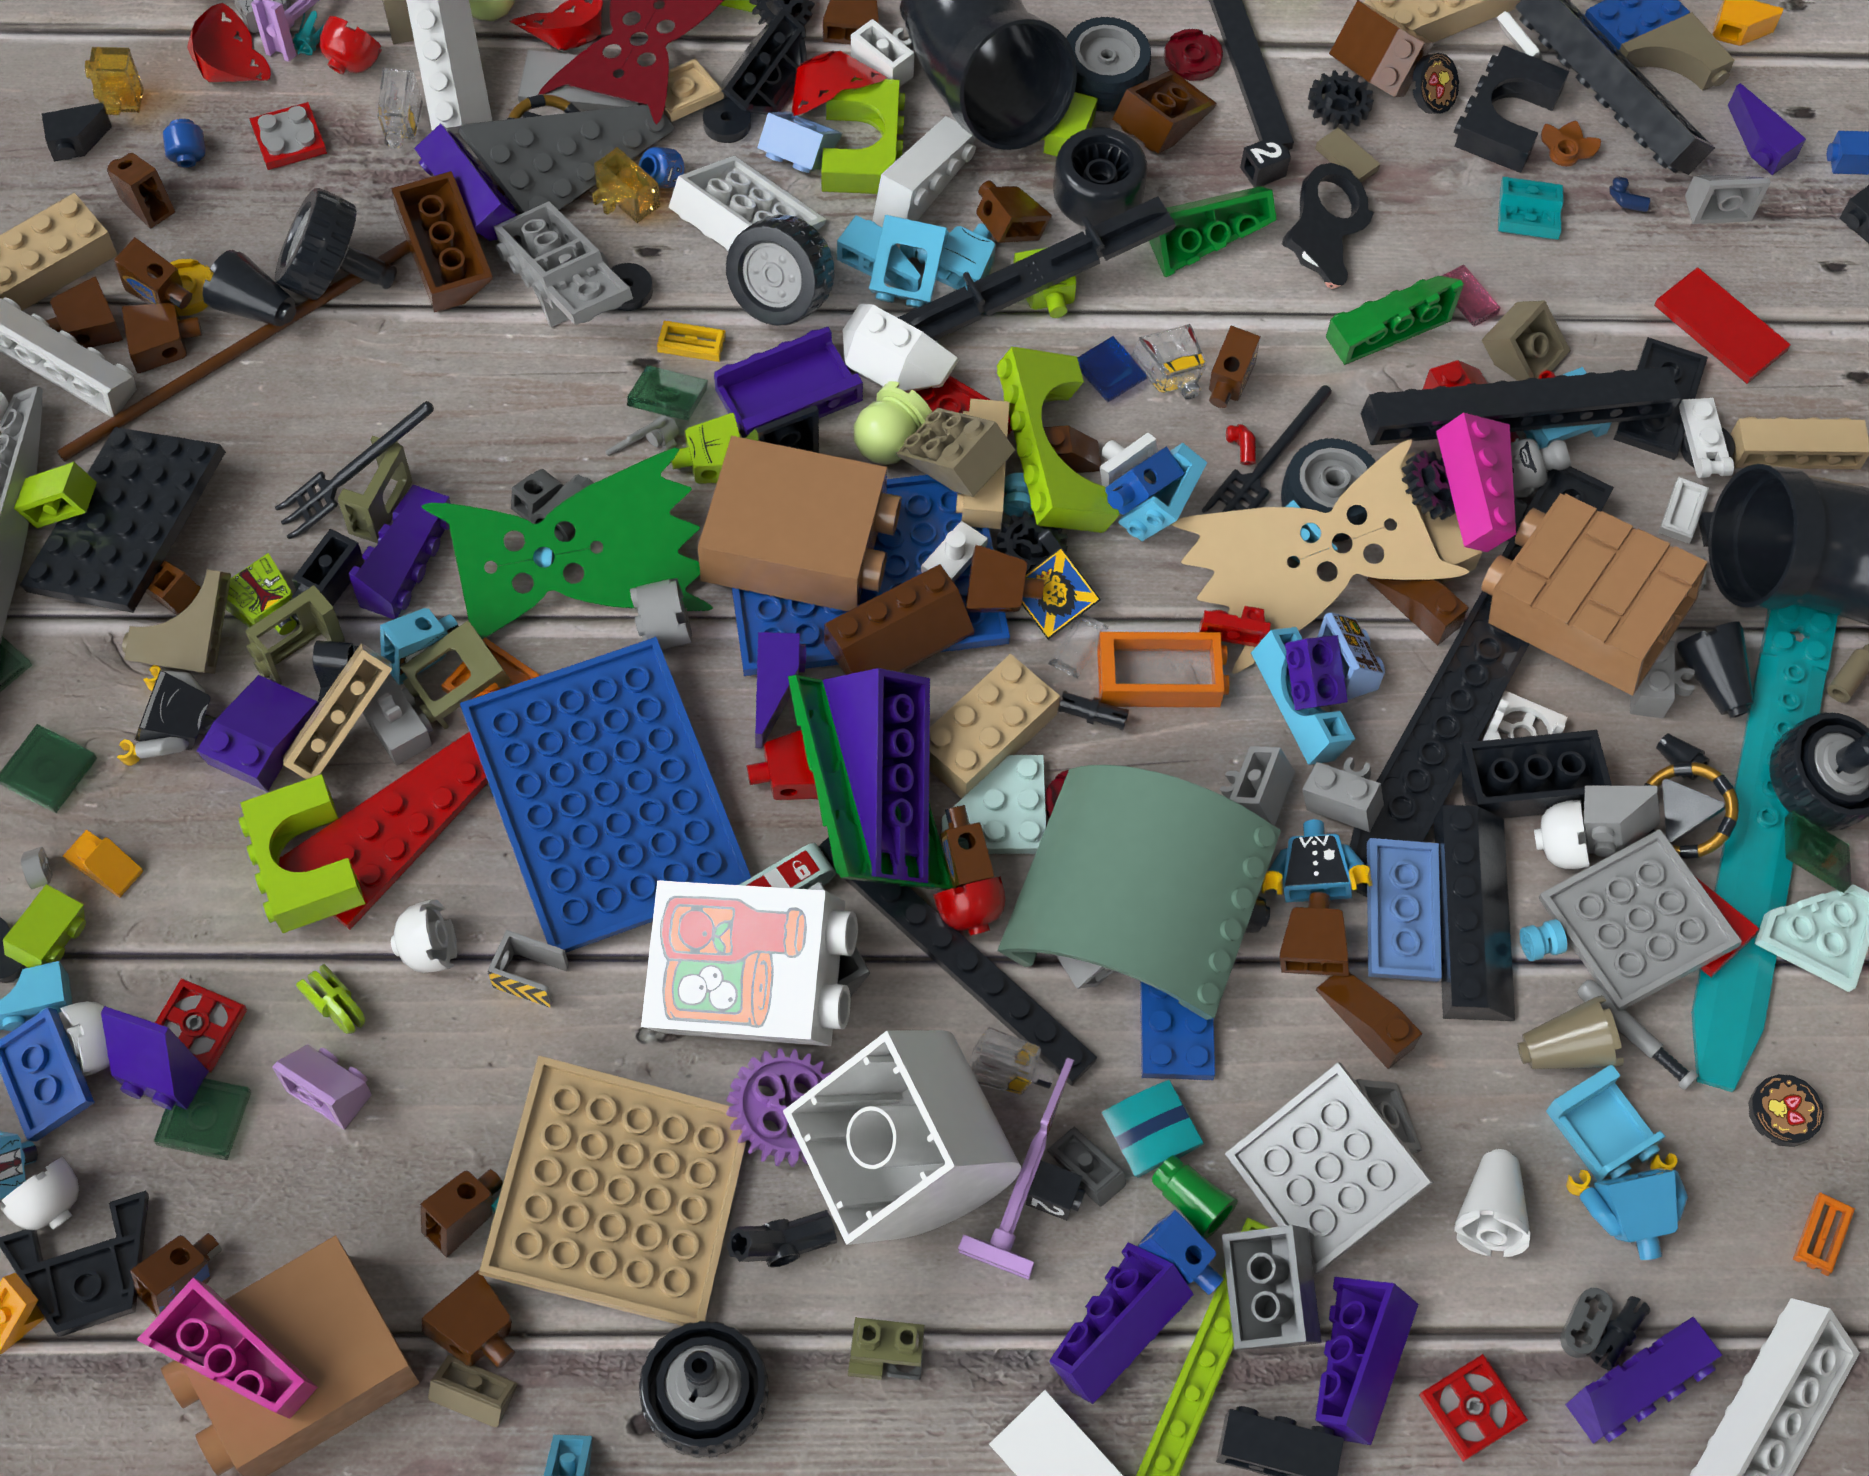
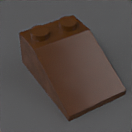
(1380, 49)
(1162, 110)

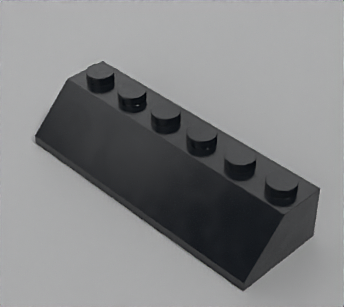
(1474, 915)

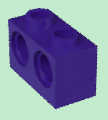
(1316, 672)

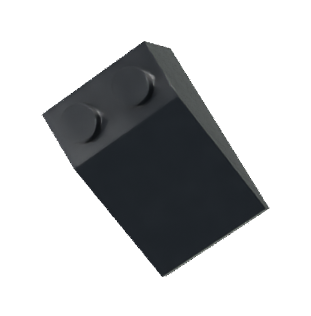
(794, 431)

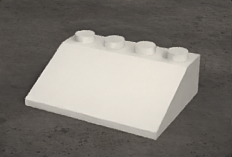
(731, 197)

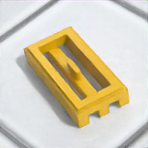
(689, 345)

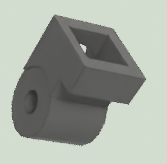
(533, 493)

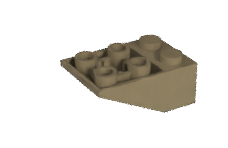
(957, 450)

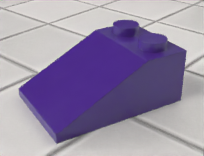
(777, 658)
(256, 732)
(150, 1060)

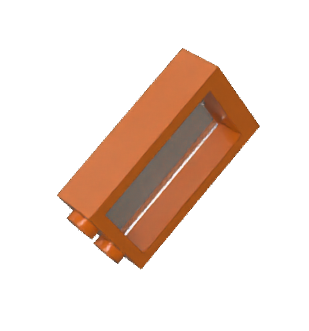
(1162, 669)

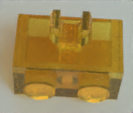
(115, 79)
(625, 185)

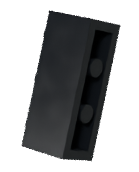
(1277, 1445)

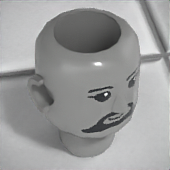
(1532, 463)

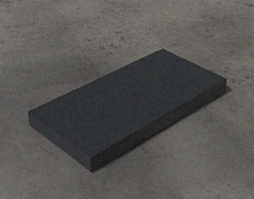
(1664, 434)

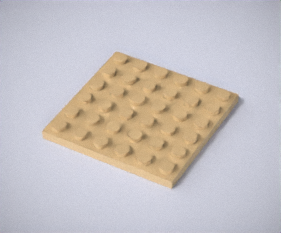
(615, 1194)

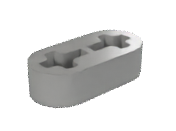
(36, 868)

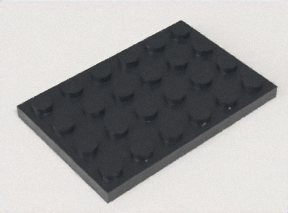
(132, 520)

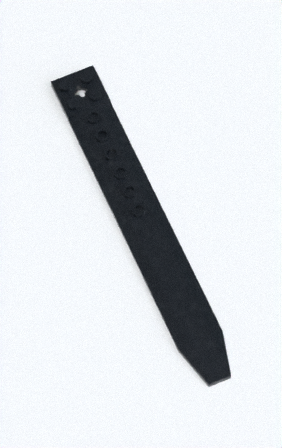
(1458, 699)

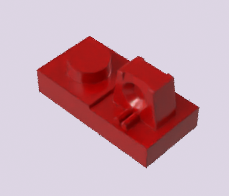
(1246, 630)

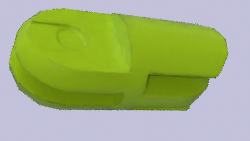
(332, 999)

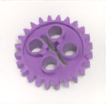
(753, 1107)

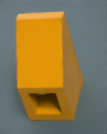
(1745, 21)

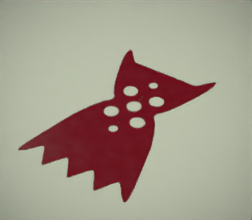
(639, 84)

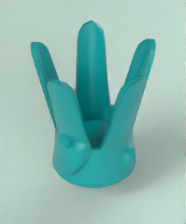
(306, 40)

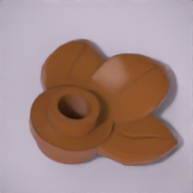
(1568, 143)

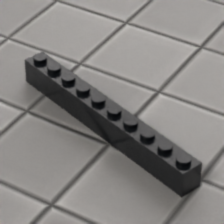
(1523, 403)

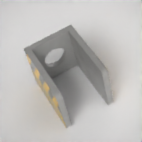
(530, 948)

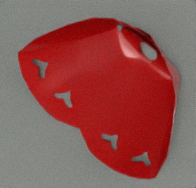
(565, 29)
(219, 53)
(829, 72)

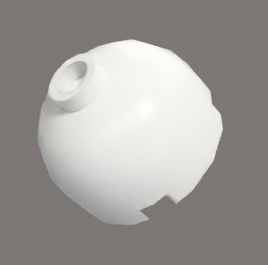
(1564, 836)
(424, 938)
(86, 1034)
(43, 1198)

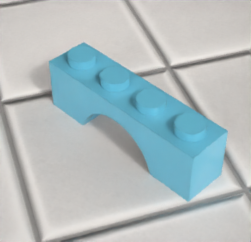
(1317, 732)
(36, 990)

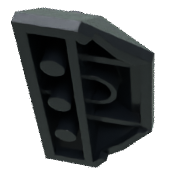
(768, 67)

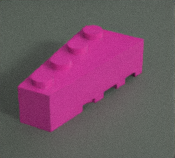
(1480, 479)
(220, 1344)

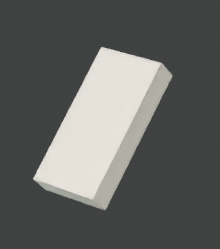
(1517, 35)
(1683, 510)

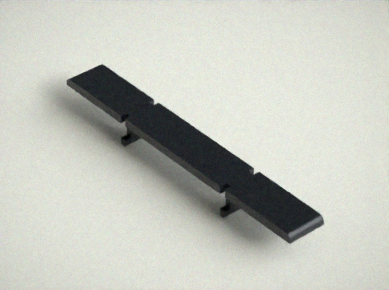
(1041, 269)

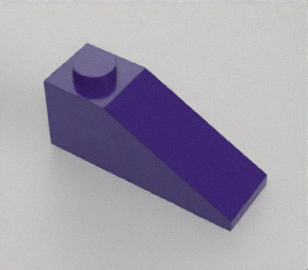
(1764, 132)

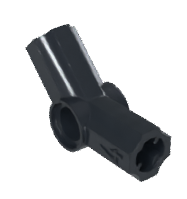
(781, 1240)

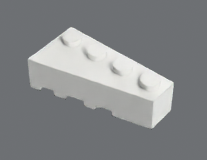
(923, 172)

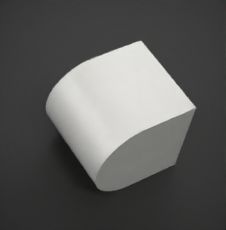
(902, 1138)

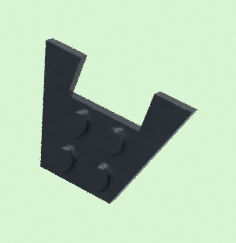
(89, 1282)

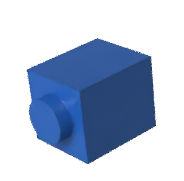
(1849, 153)

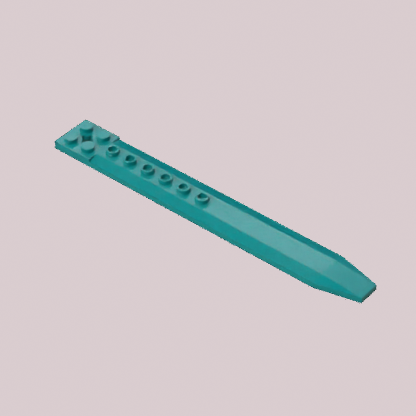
(1753, 864)

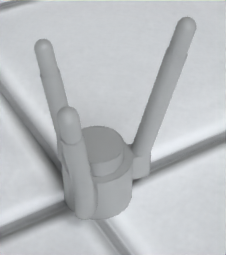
(659, 432)

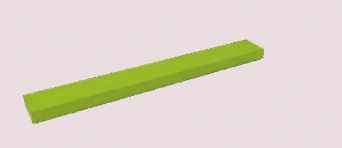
(1194, 1385)

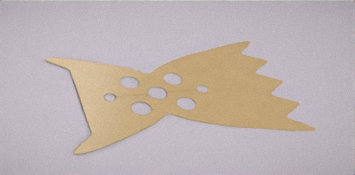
(1253, 545)

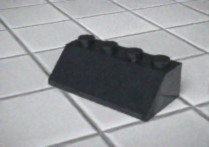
(1531, 772)

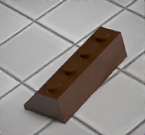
(442, 240)
(900, 625)

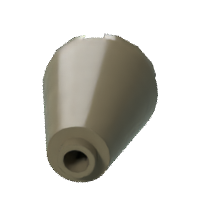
(1574, 1039)

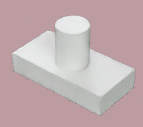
(1124, 459)
(956, 551)

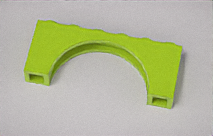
(1055, 490)

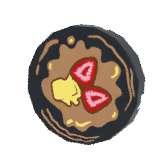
(1435, 83)
(1786, 1110)

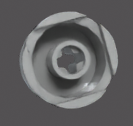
(662, 613)

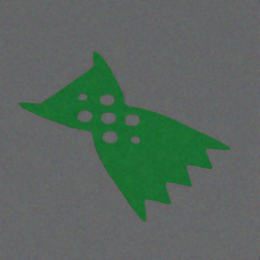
(621, 511)

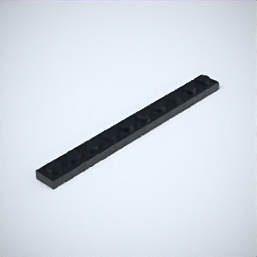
(975, 973)

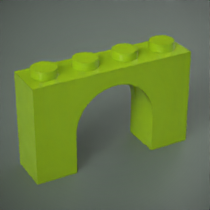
(862, 168)
(296, 896)

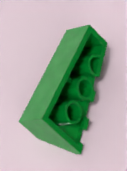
(1211, 225)
(1394, 318)

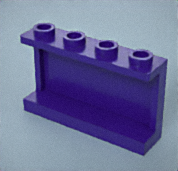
(788, 381)

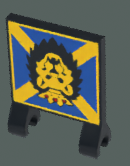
(1064, 593)

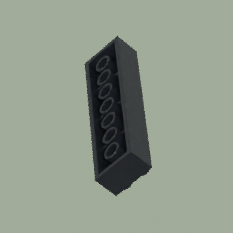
(1617, 83)

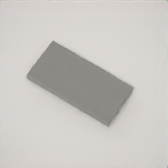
(542, 66)

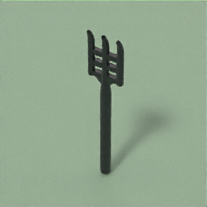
(1252, 480)
(329, 487)

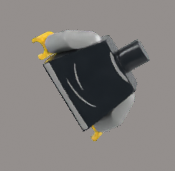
(170, 718)

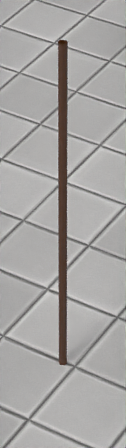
(220, 359)

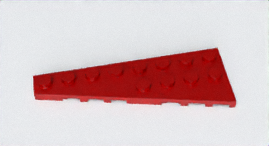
(394, 824)

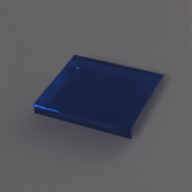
(1110, 369)

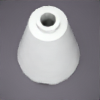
(1495, 1208)

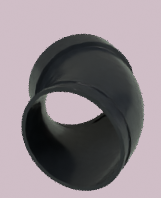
(994, 67)
(1792, 542)

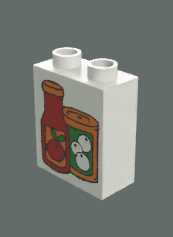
(748, 963)

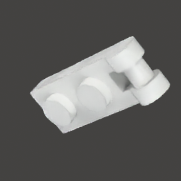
(1705, 437)

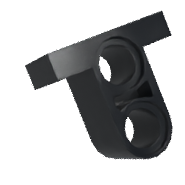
(329, 661)

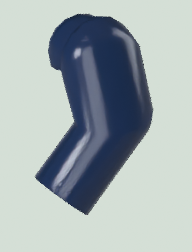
(1624, 198)

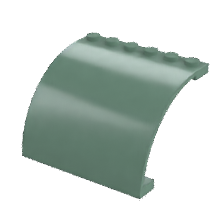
(1144, 881)

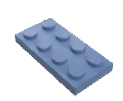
(1404, 910)

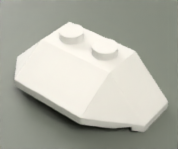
(893, 350)

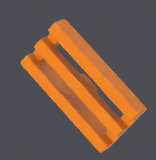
(1813, 1260)

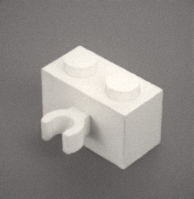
(884, 51)

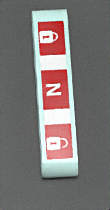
(796, 871)

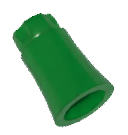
(1194, 1196)

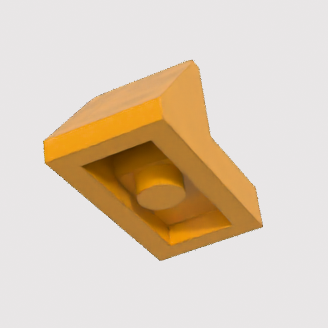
(103, 863)
(17, 1311)

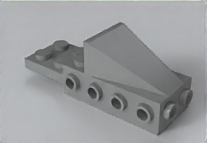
(560, 265)

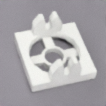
(1510, 703)

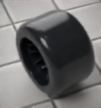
(1099, 175)

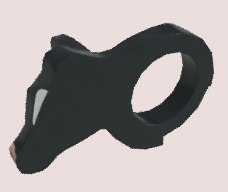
(1318, 233)

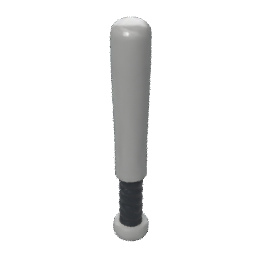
(1639, 1035)

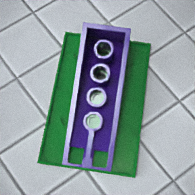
(880, 794)

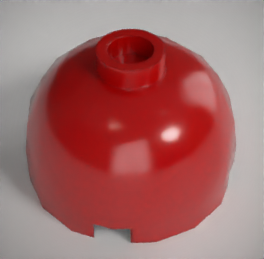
(348, 48)
(972, 905)

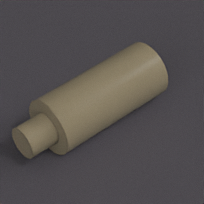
(1850, 675)

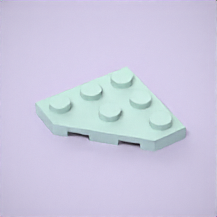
(1008, 806)
(1822, 935)

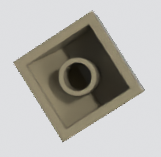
(1526, 341)

